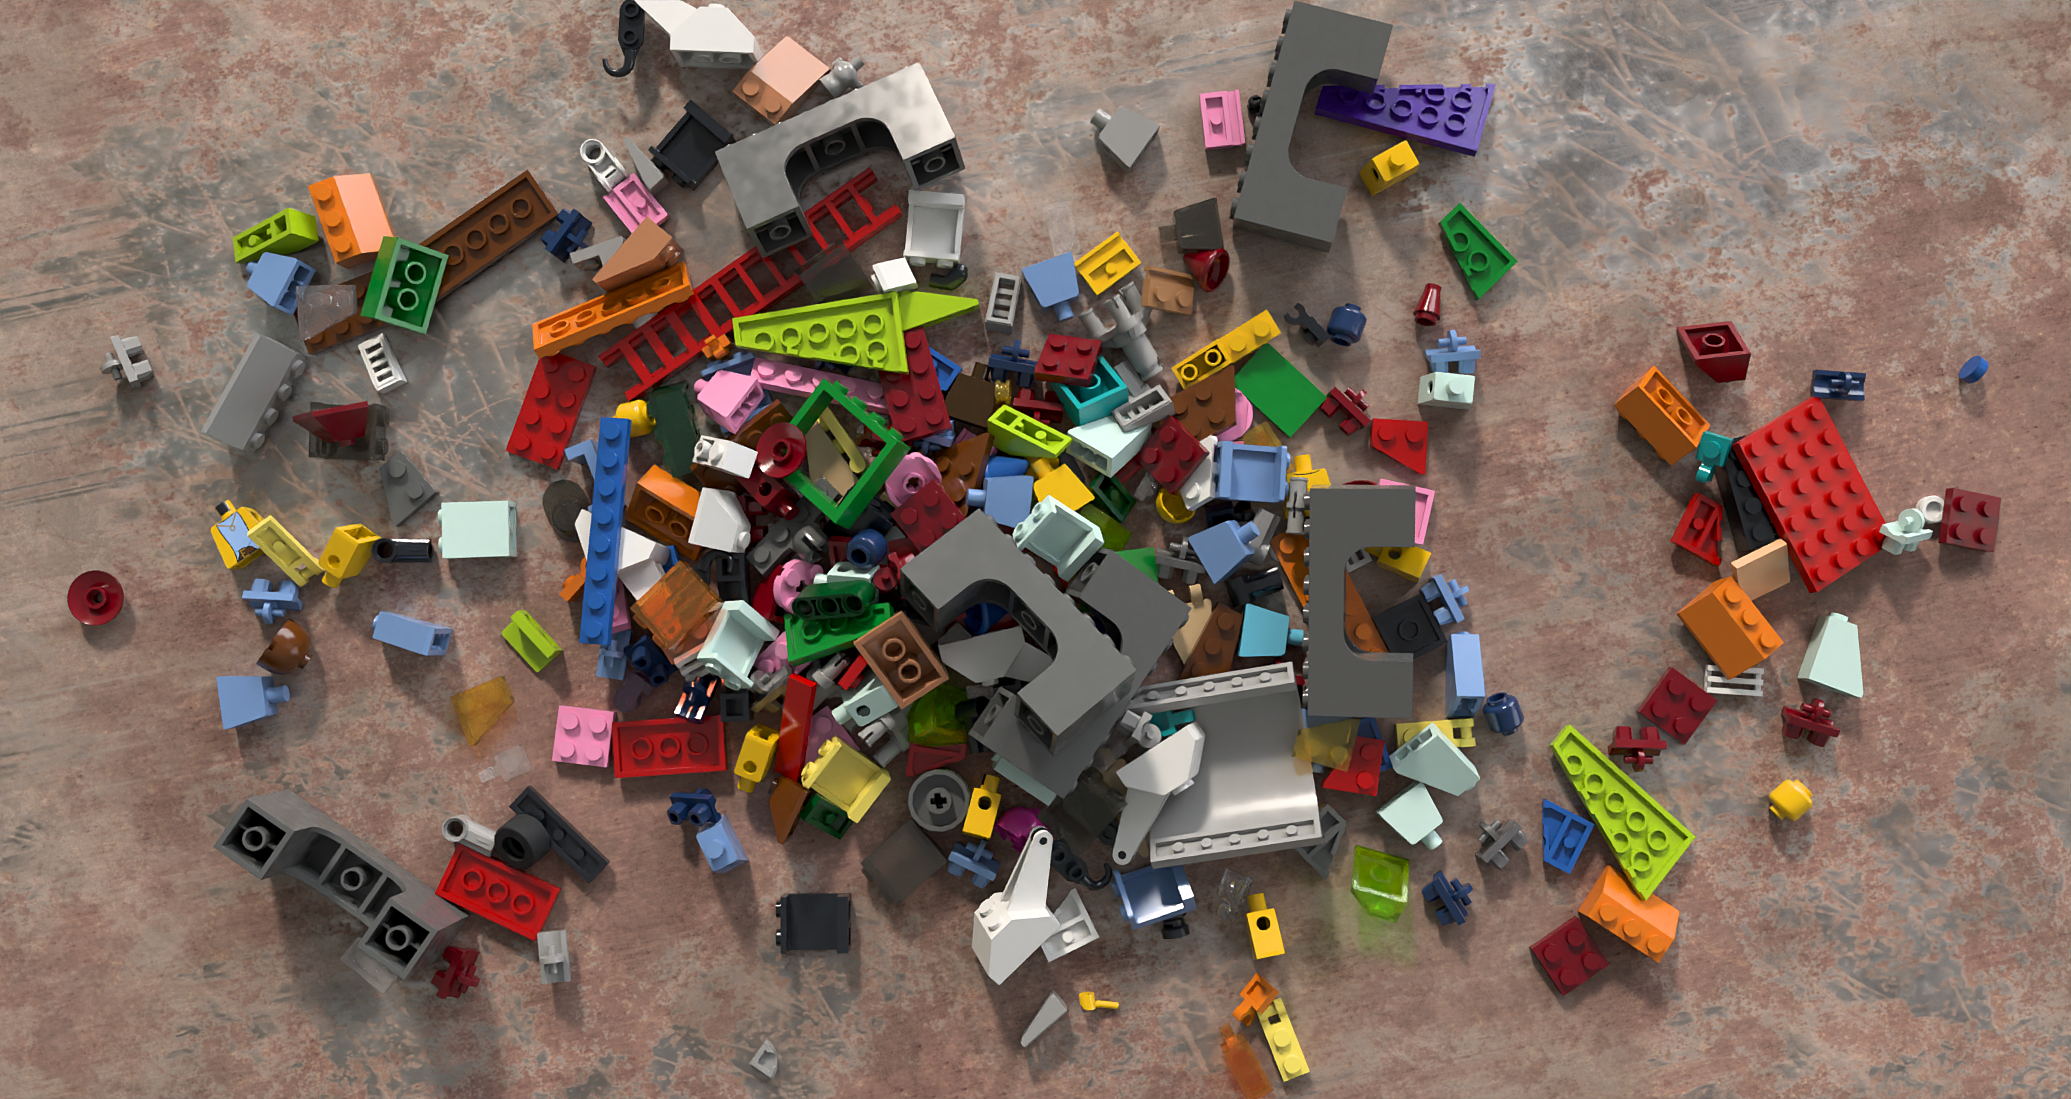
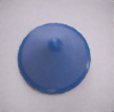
(1005, 466)
(983, 617)

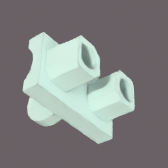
(1905, 532)

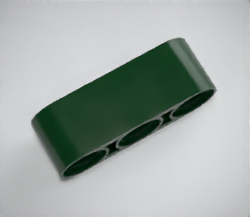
(833, 600)

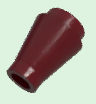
(1428, 307)

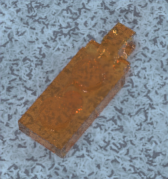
(1244, 1064)

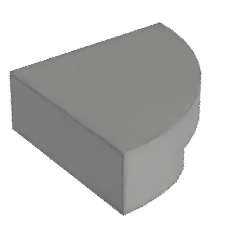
(766, 1060)

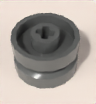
(937, 815)

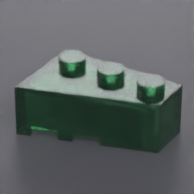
(675, 426)

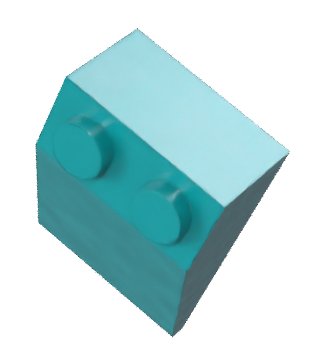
(1096, 401)

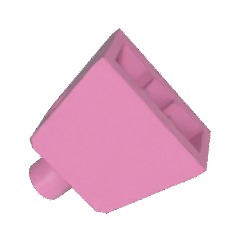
(729, 398)

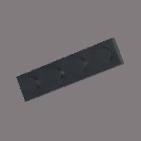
(563, 835)

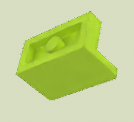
(531, 640)

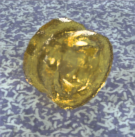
(1003, 392)

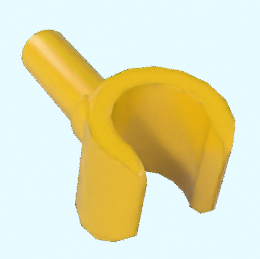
(1088, 1002)

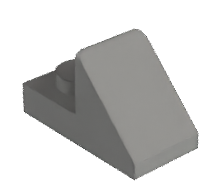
(591, 256)

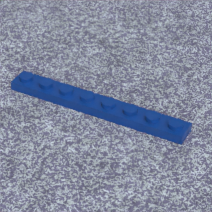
(605, 531)

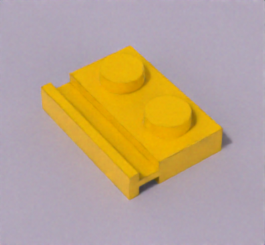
(1107, 264)

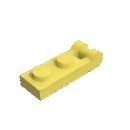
(843, 441)
(284, 550)
(1407, 731)
(1283, 1041)

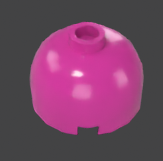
(1017, 825)

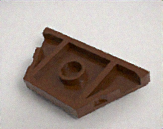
(1207, 405)
(964, 468)

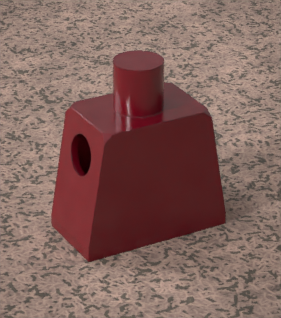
(774, 496)

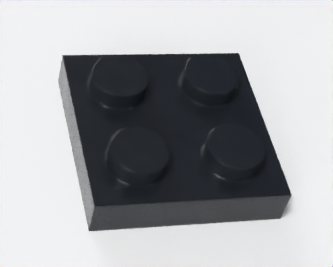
(1409, 627)

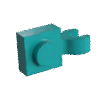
(1712, 451)
(1168, 720)

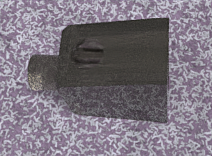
(1194, 228)

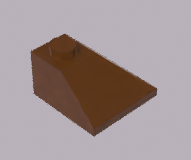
(786, 804)

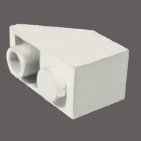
(893, 276)
(724, 456)

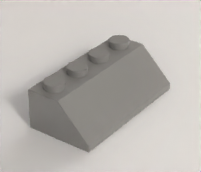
(255, 393)

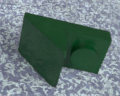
(1111, 496)
(826, 816)

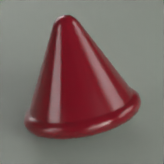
(1208, 267)

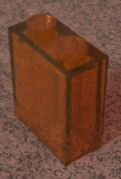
(676, 606)

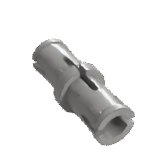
(1295, 506)

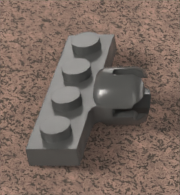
(796, 535)

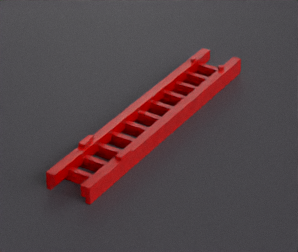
(717, 283)

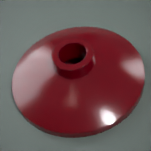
(774, 444)
(84, 593)

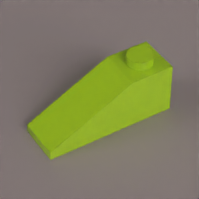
(279, 234)
(931, 309)
(1025, 436)

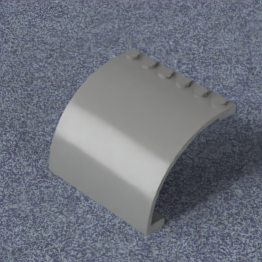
(1247, 784)

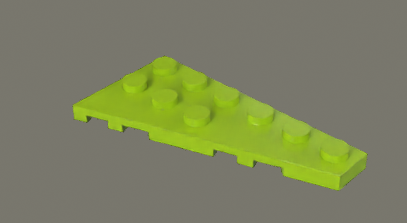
(845, 332)
(1632, 823)

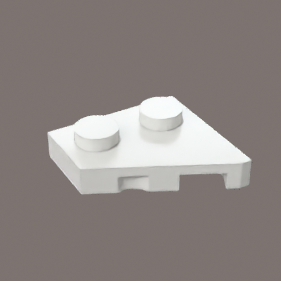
(1201, 485)
(1075, 928)

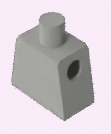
(1124, 135)

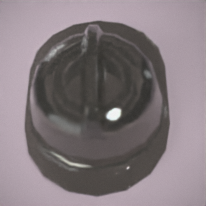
(562, 506)

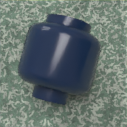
(1346, 325)
(866, 549)
(1503, 713)

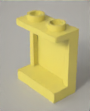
(845, 777)

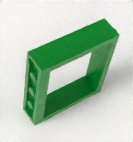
(873, 477)

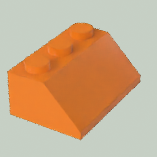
(351, 217)
(1662, 416)
(665, 510)
(1729, 627)
(1643, 925)

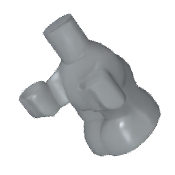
(843, 76)

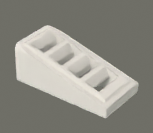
(398, 378)

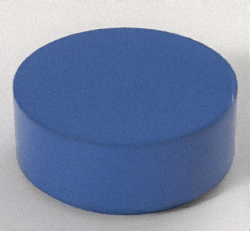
(1973, 369)

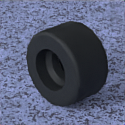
(522, 841)

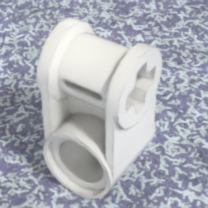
(606, 167)

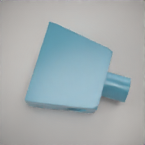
(1265, 633)

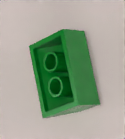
(404, 284)

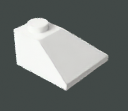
(720, 522)

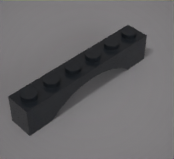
(733, 587)

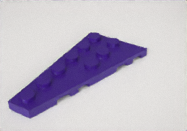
(1422, 113)

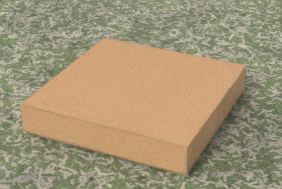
(1762, 569)

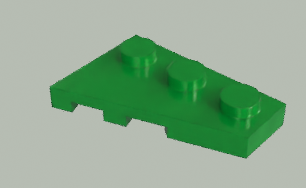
(1475, 250)

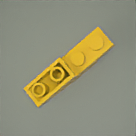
(1227, 349)

